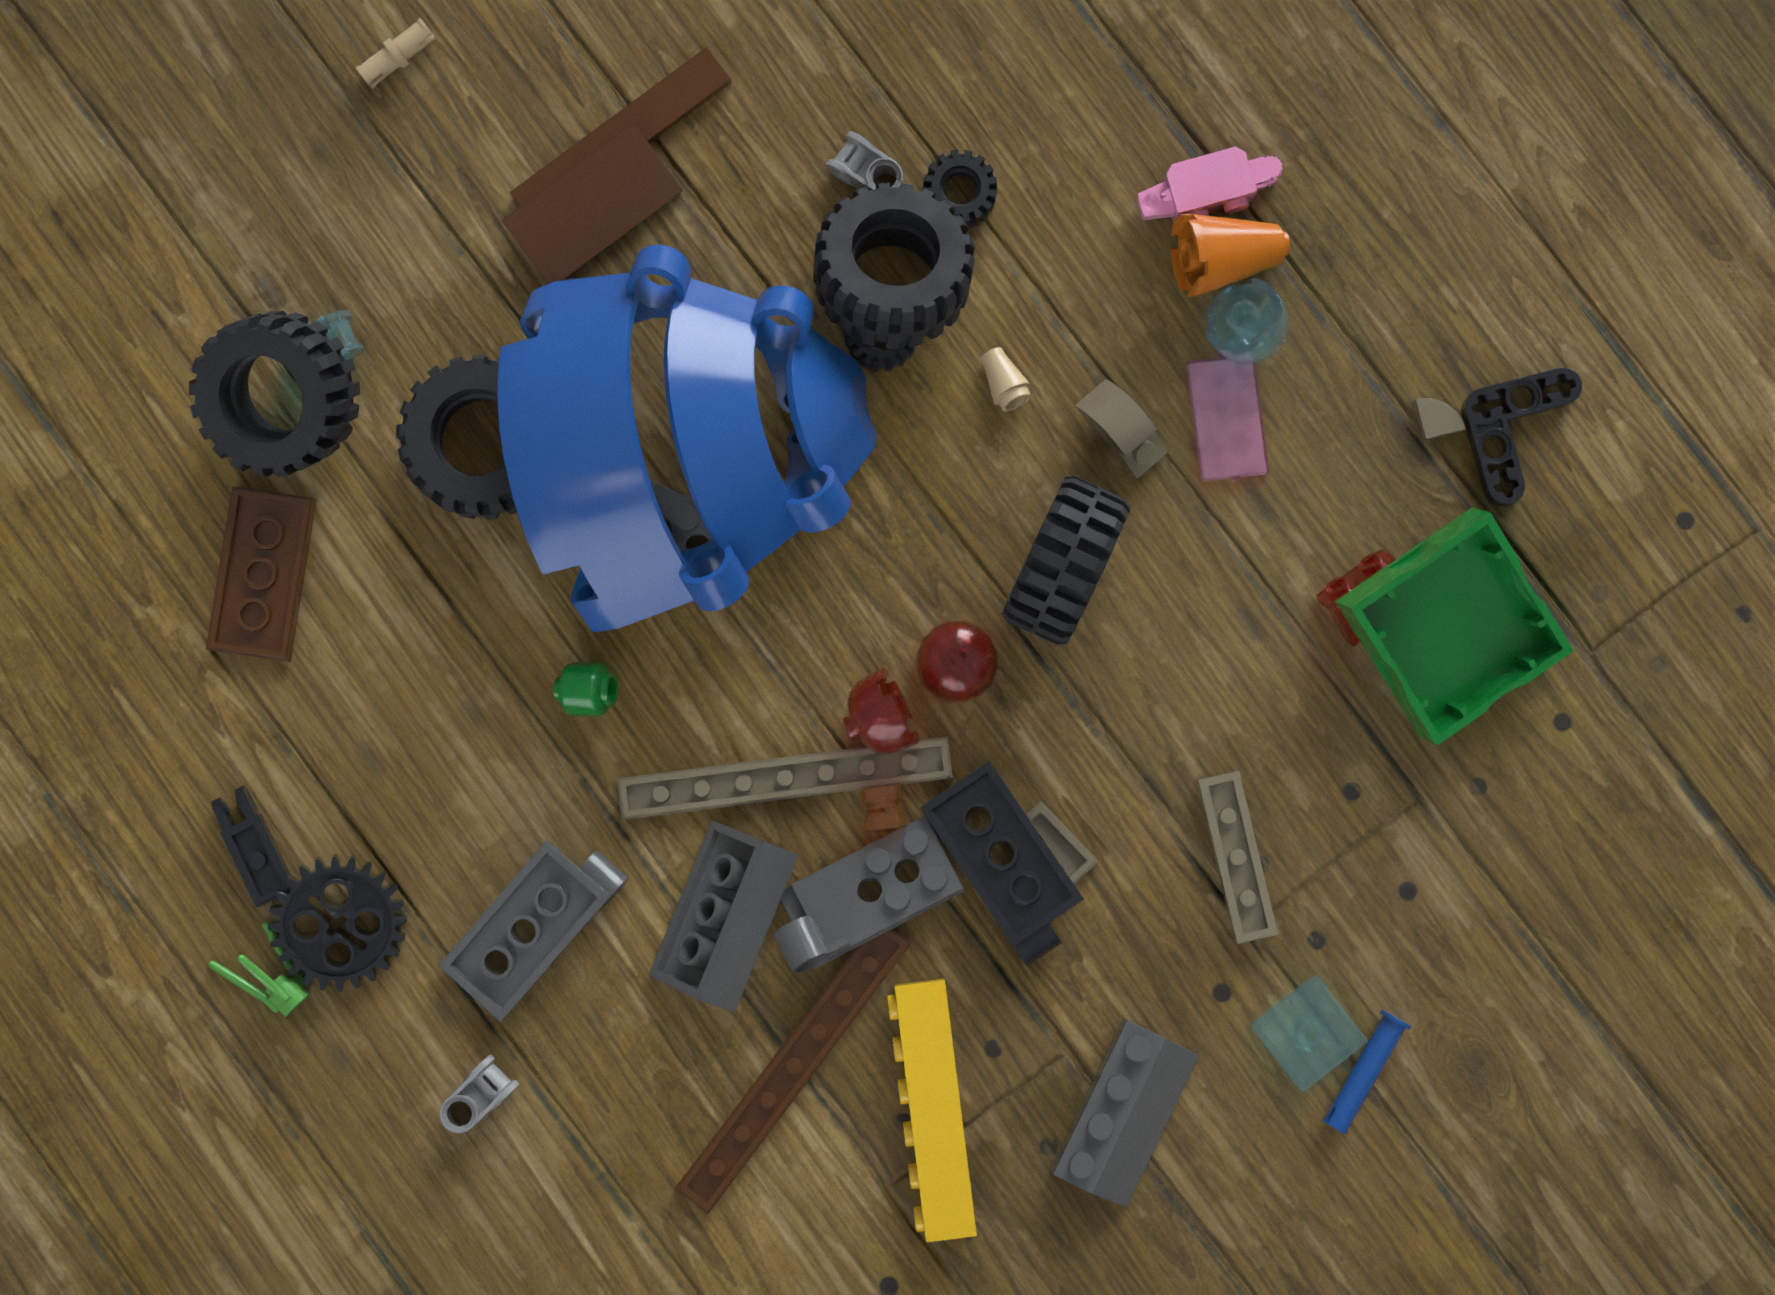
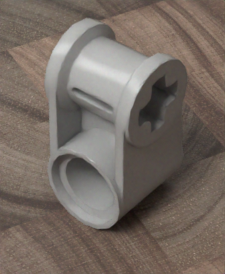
(862, 163)
(479, 1095)

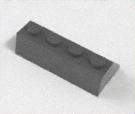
(723, 916)
(1124, 1113)

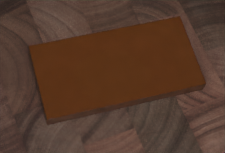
(592, 205)
(261, 574)

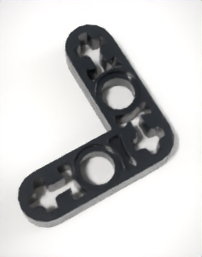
(1497, 426)

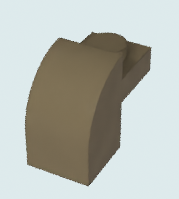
(1123, 426)

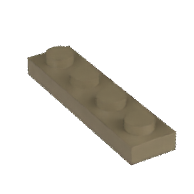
(1237, 857)

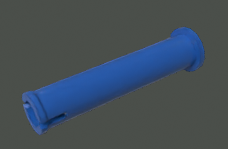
(1365, 1072)

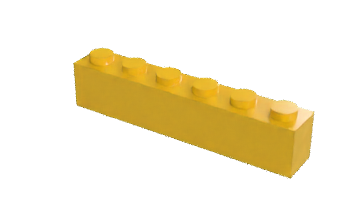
(935, 1110)

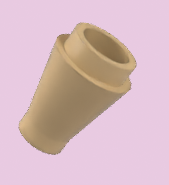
(1005, 381)

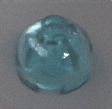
(1248, 322)

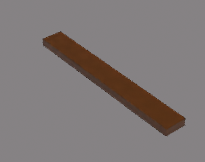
(791, 1069)

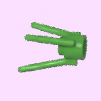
(282, 994)

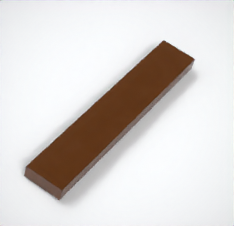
(651, 112)

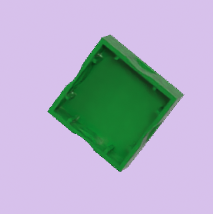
(1454, 625)

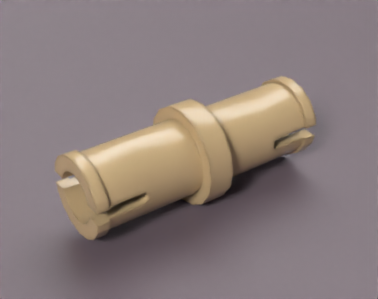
(396, 53)

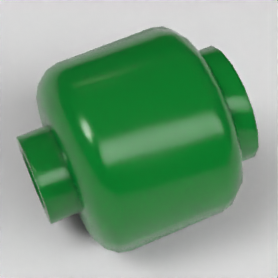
(586, 689)

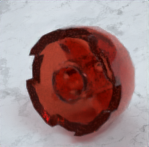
(970, 675)
(879, 715)

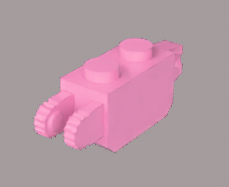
(1209, 185)

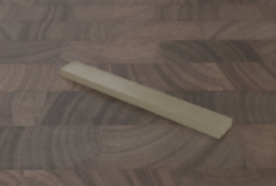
(781, 779)

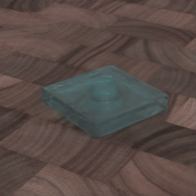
(1308, 1033)

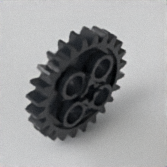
(310, 950)

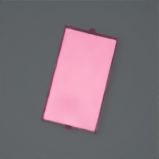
(1227, 419)

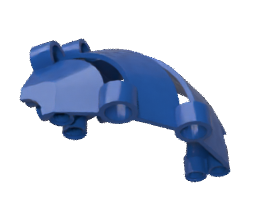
(579, 454)

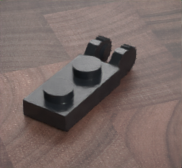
(252, 849)

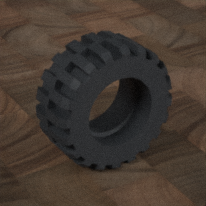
(893, 219)
(228, 411)
(423, 432)
(1066, 560)

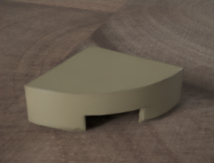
(1437, 418)

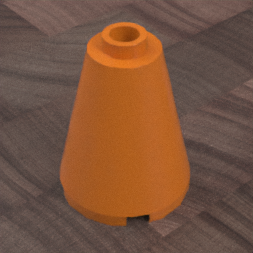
(1223, 251)

